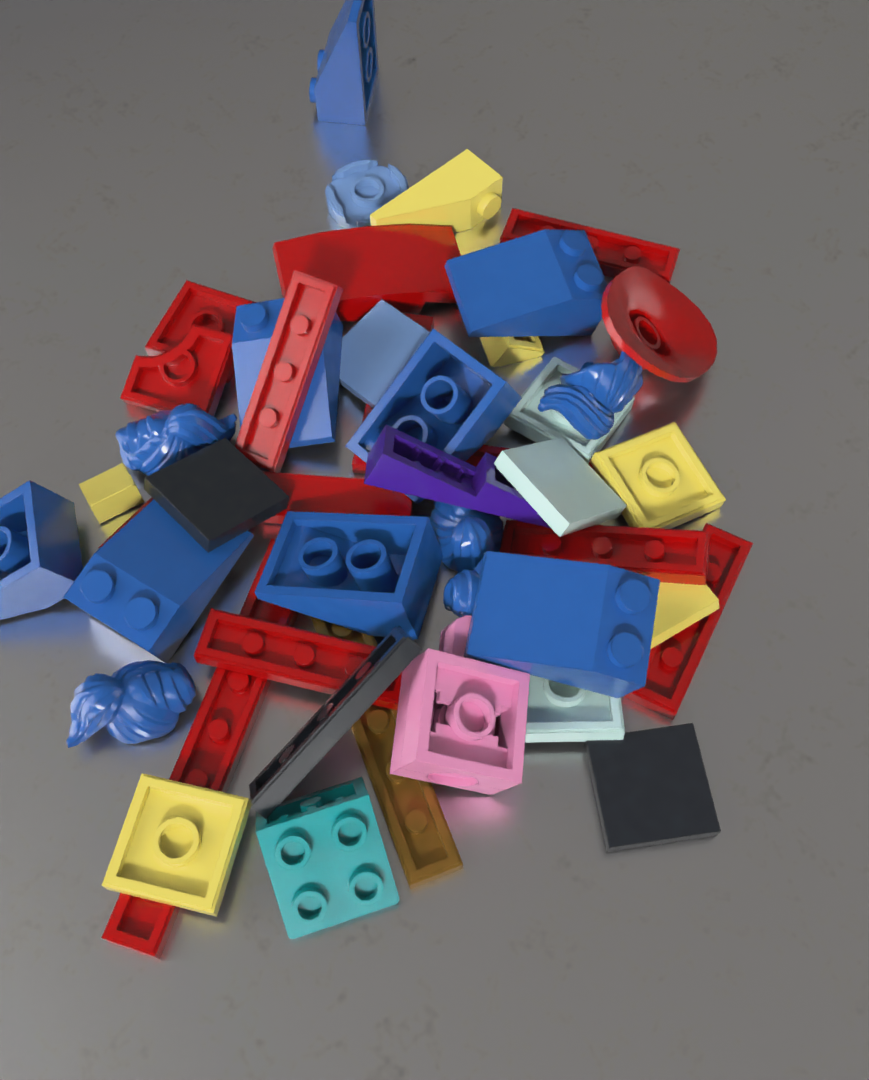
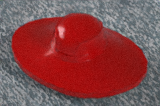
(658, 326)

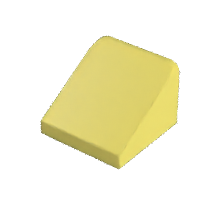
(510, 350)
(111, 493)

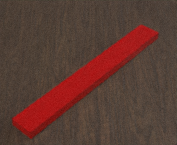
(207, 762)

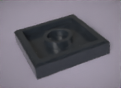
(216, 494)
(651, 788)

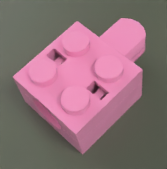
(460, 718)

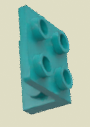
(326, 858)

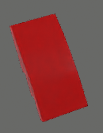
(374, 264)

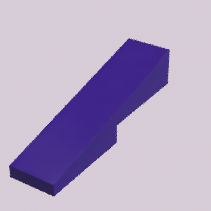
(421, 470)

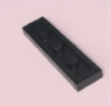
(332, 721)

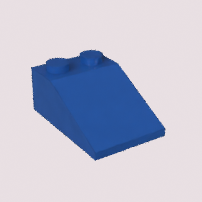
(347, 66)
(530, 286)
(250, 342)
(440, 400)
(36, 549)
(354, 570)
(153, 580)
(564, 621)

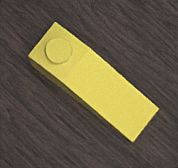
(453, 195)

